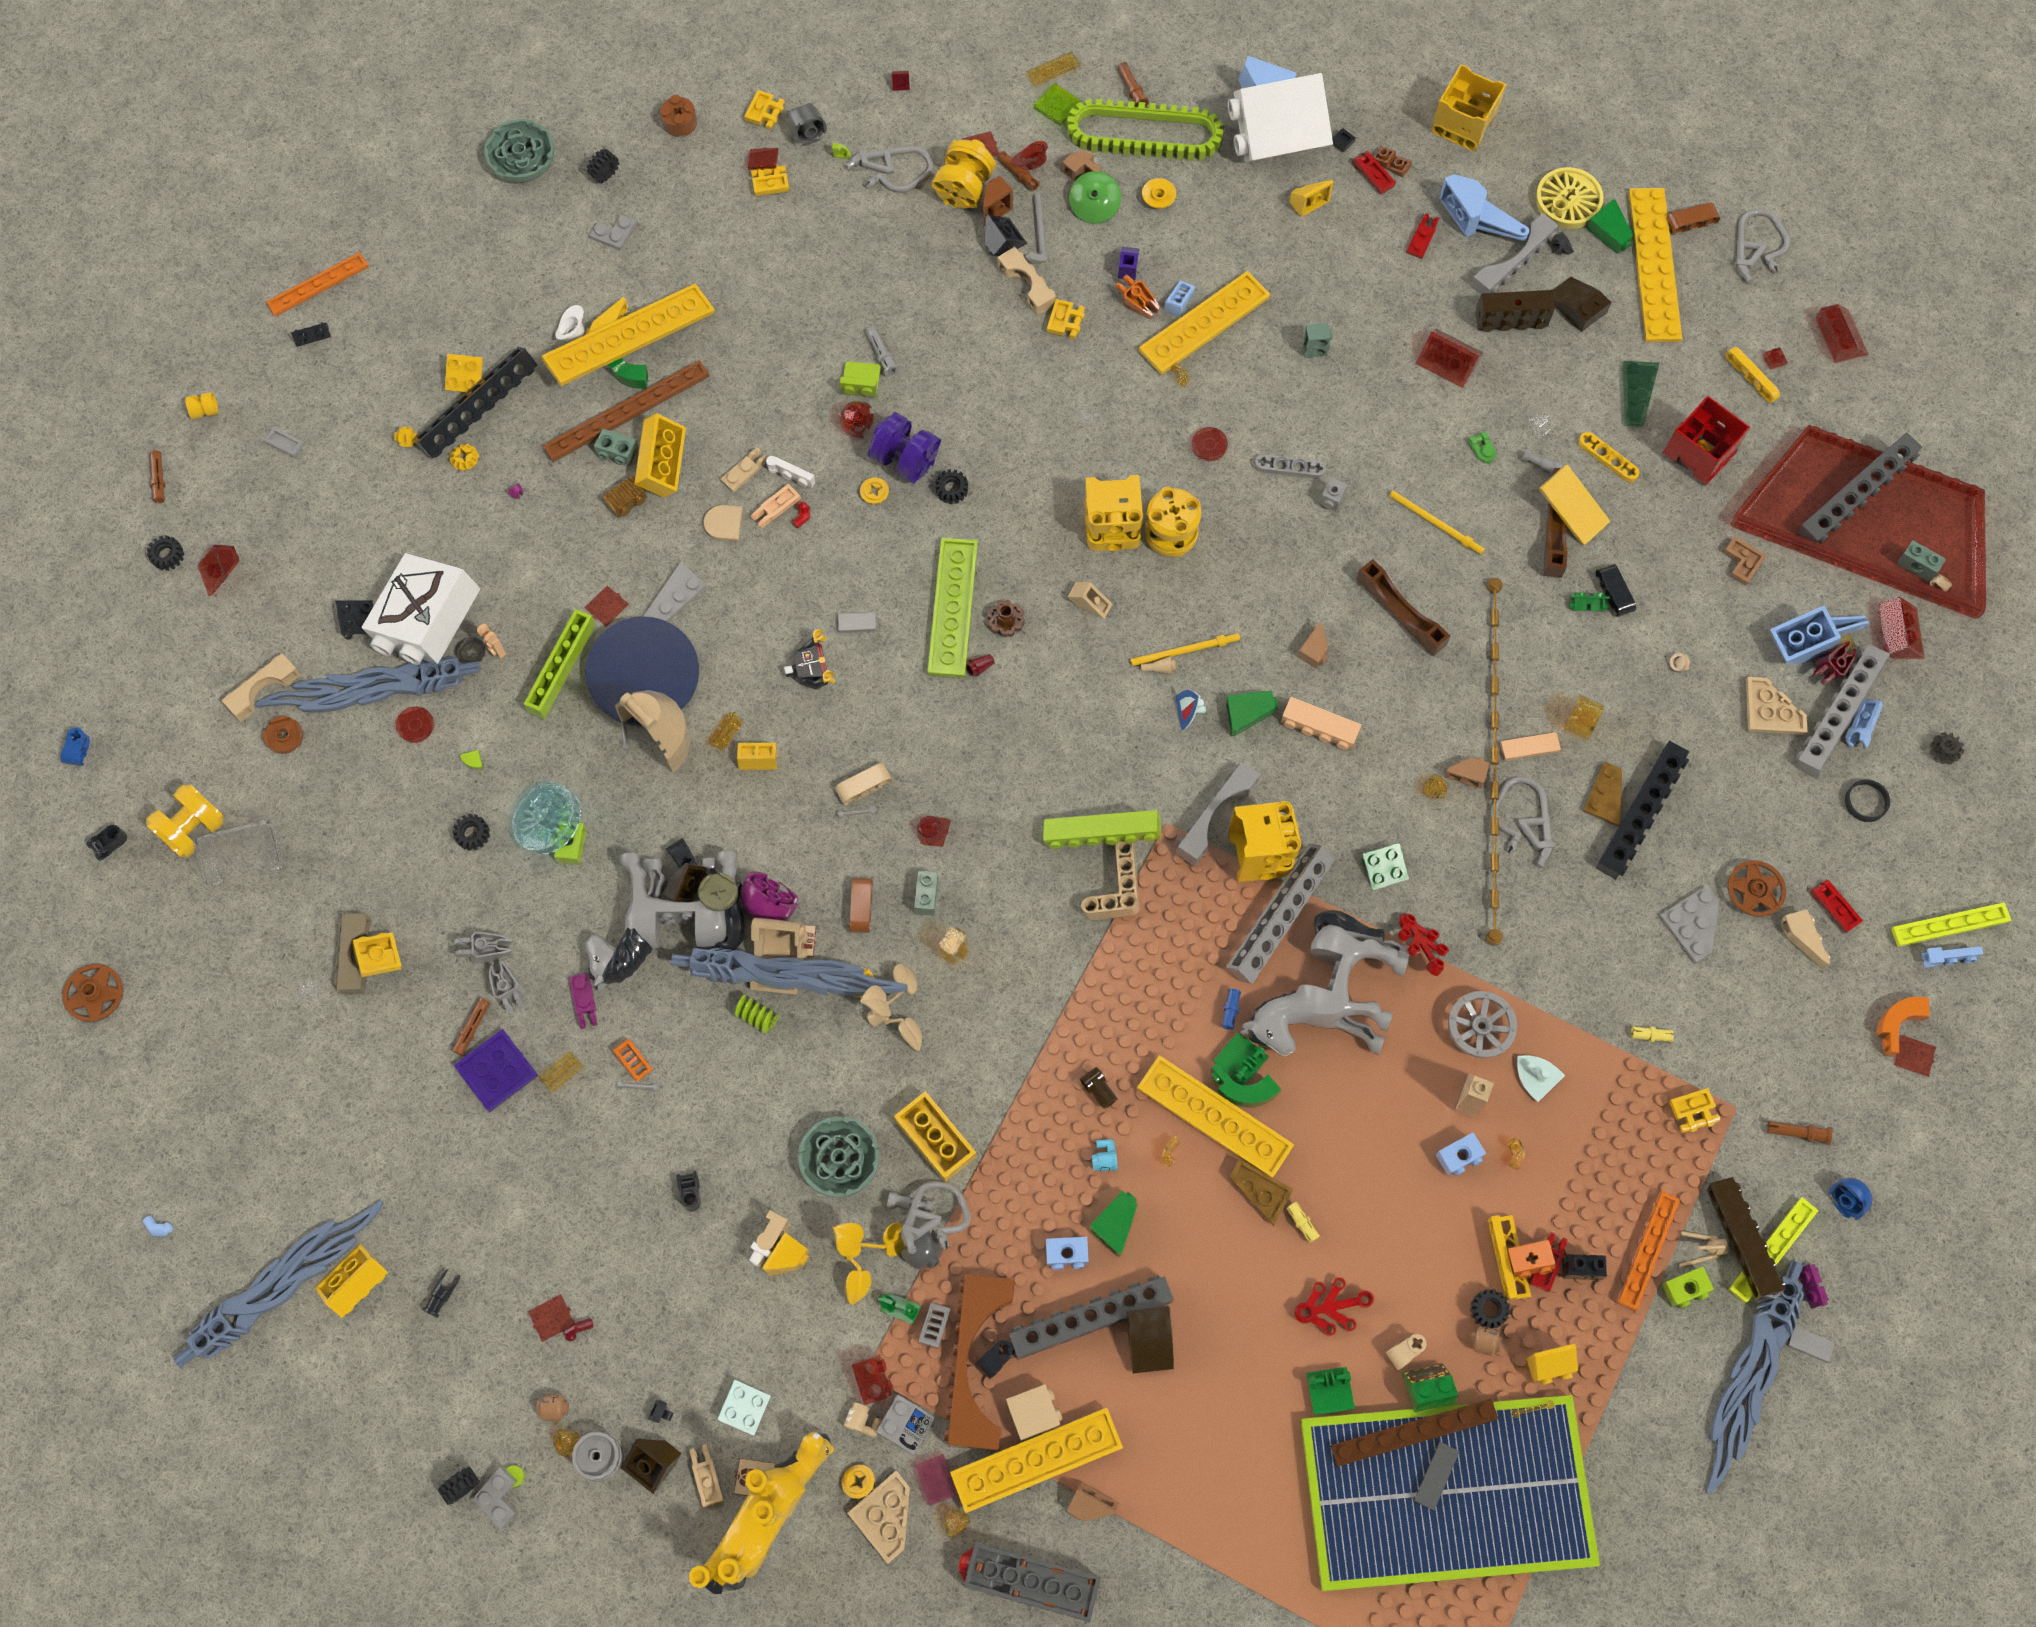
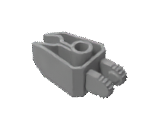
(483, 947)
(506, 986)

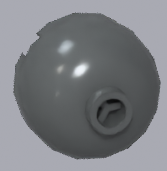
(927, 1252)

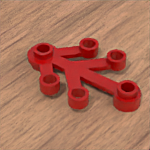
(1409, 923)
(1329, 1307)

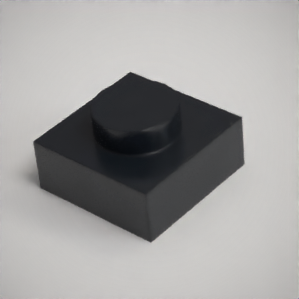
(1343, 140)

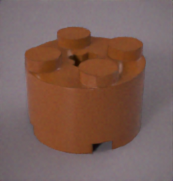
(678, 116)

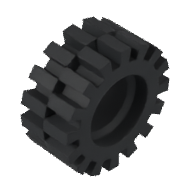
(602, 165)
(951, 477)
(164, 563)
(460, 828)
(1499, 1300)
(458, 1485)

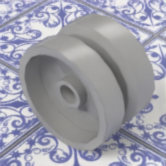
(610, 1456)

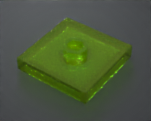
(1056, 104)

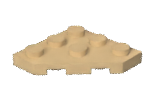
(1772, 710)
(884, 1516)

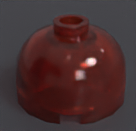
(856, 414)

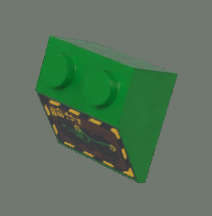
(1430, 1387)

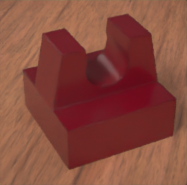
(900, 80)

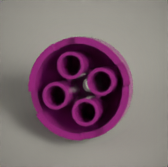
(761, 898)

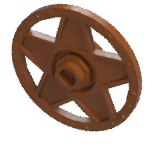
(1756, 888)
(93, 993)

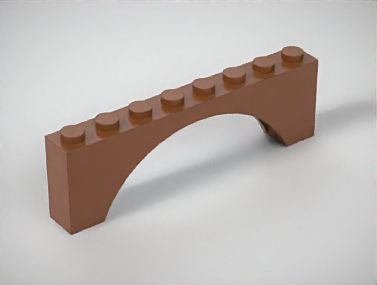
(968, 1424)

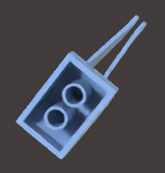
(1258, 72)
(1470, 210)
(1813, 634)

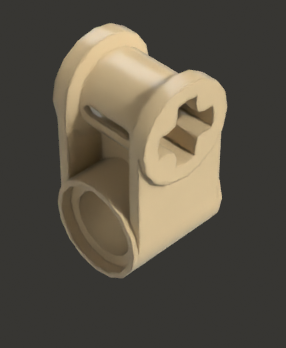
(1404, 1352)

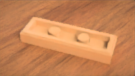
(1530, 746)

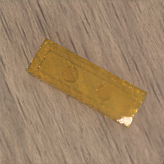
(1053, 69)

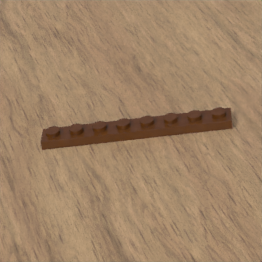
(1414, 1432)

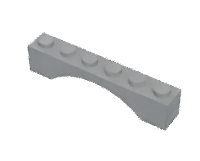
(1491, 277)
(1239, 785)

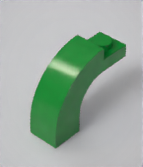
(628, 374)
(1243, 1095)

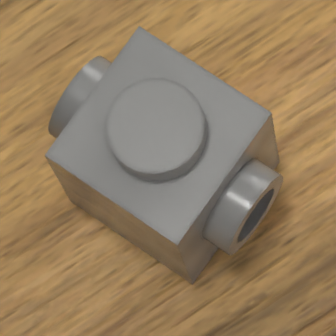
(1333, 494)

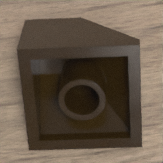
(685, 883)
(650, 1462)

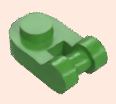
(1486, 452)

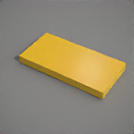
(1574, 504)

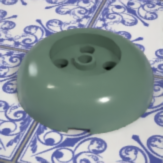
(515, 136)
(821, 1141)

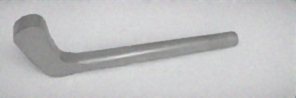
(1041, 257)

